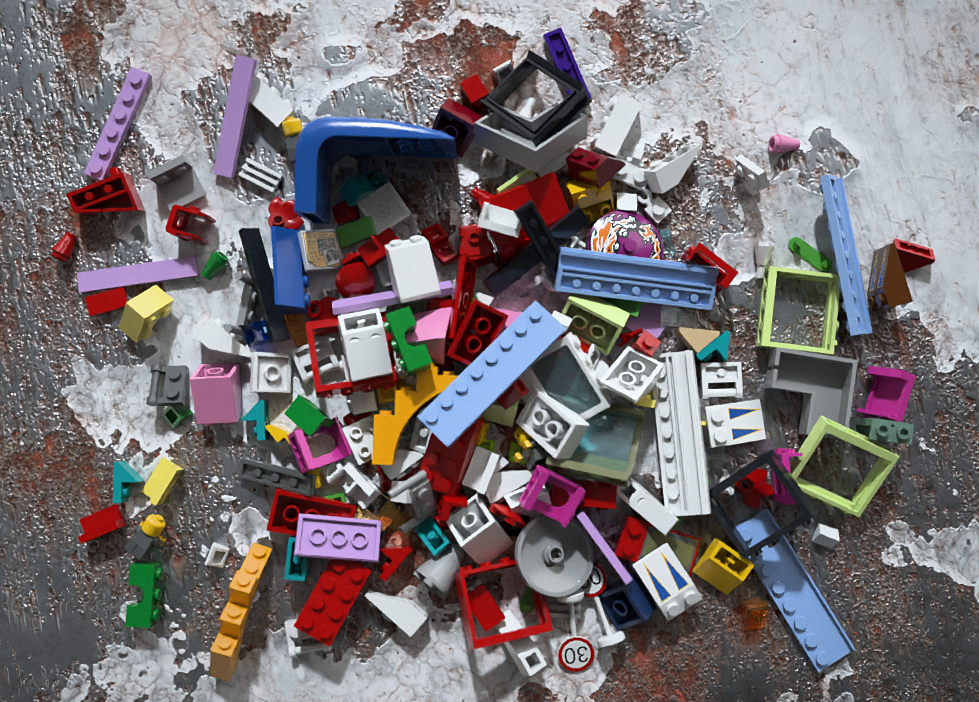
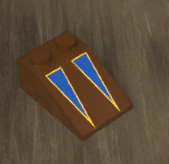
(887, 280)

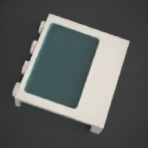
(568, 378)

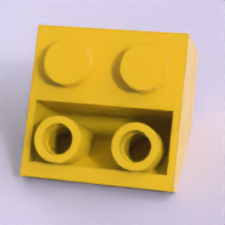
(591, 200)
(722, 567)

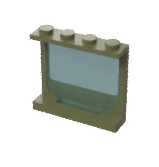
(607, 447)

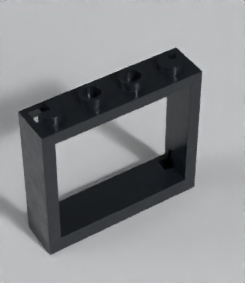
(789, 483)

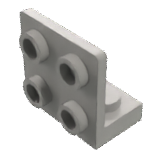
(177, 182)

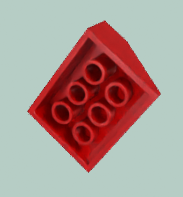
(546, 196)

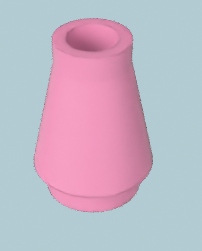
(781, 143)

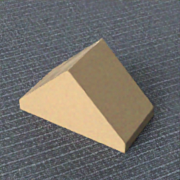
(696, 338)

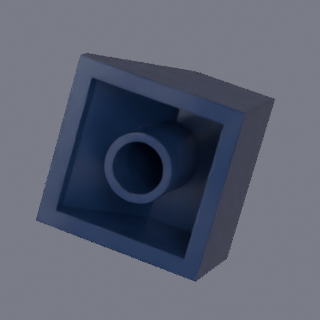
(627, 603)

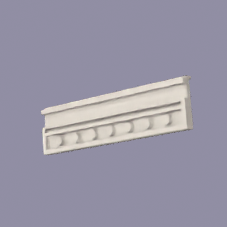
(681, 435)

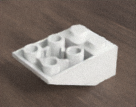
(364, 344)

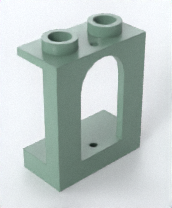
(884, 430)

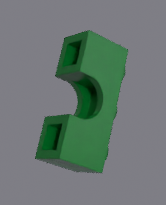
(412, 358)
(148, 577)

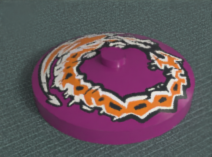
(625, 235)

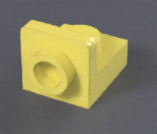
(646, 401)

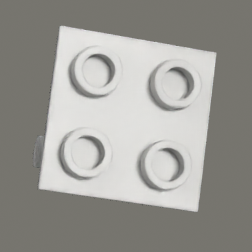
(360, 439)

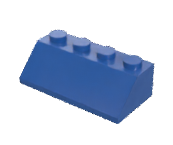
(289, 272)

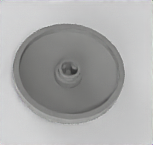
(553, 557)

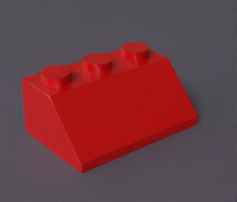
(477, 332)

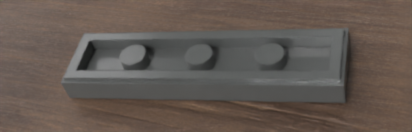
(277, 476)

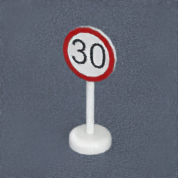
(592, 588)
(575, 652)

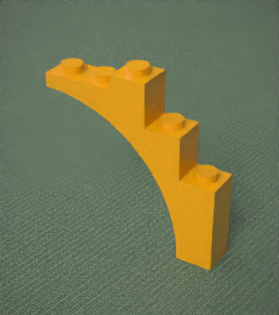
(389, 427)
(234, 617)

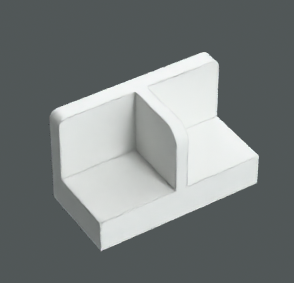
(359, 485)

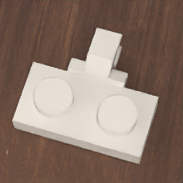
(633, 173)
(754, 175)

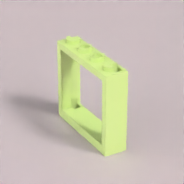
(832, 308)
(870, 485)

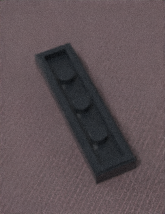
(539, 236)

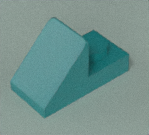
(718, 346)
(260, 413)
(122, 475)
(432, 536)

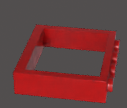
(345, 388)
(541, 607)

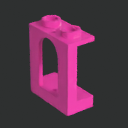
(302, 452)
(784, 496)
(562, 514)

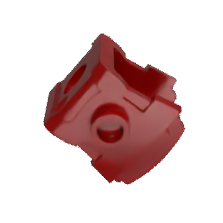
(184, 213)
(476, 244)

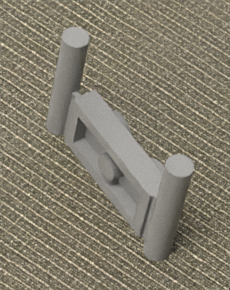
(247, 306)
(421, 497)

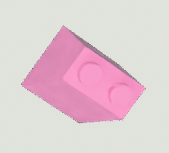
(433, 332)
(217, 393)

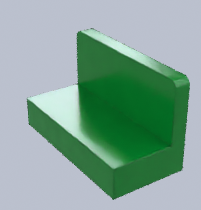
(307, 415)

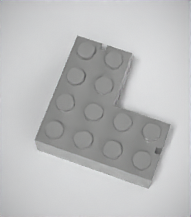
(509, 142)
(821, 378)

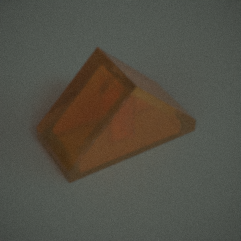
(753, 613)

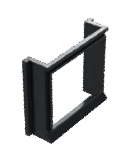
(558, 118)

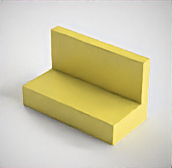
(162, 481)

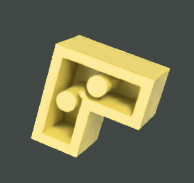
(143, 312)

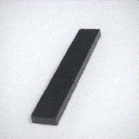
(529, 258)
(264, 284)

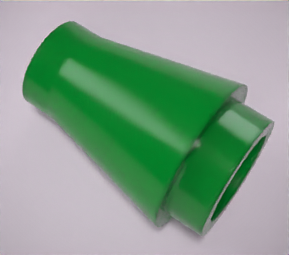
(215, 264)

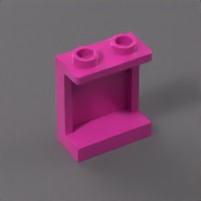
(888, 394)

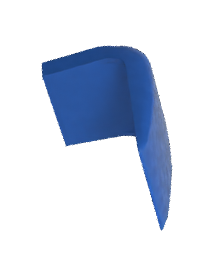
(331, 138)

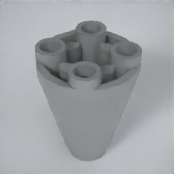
(439, 571)

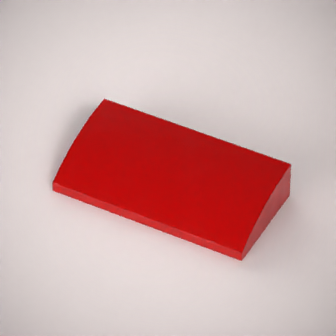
(462, 294)

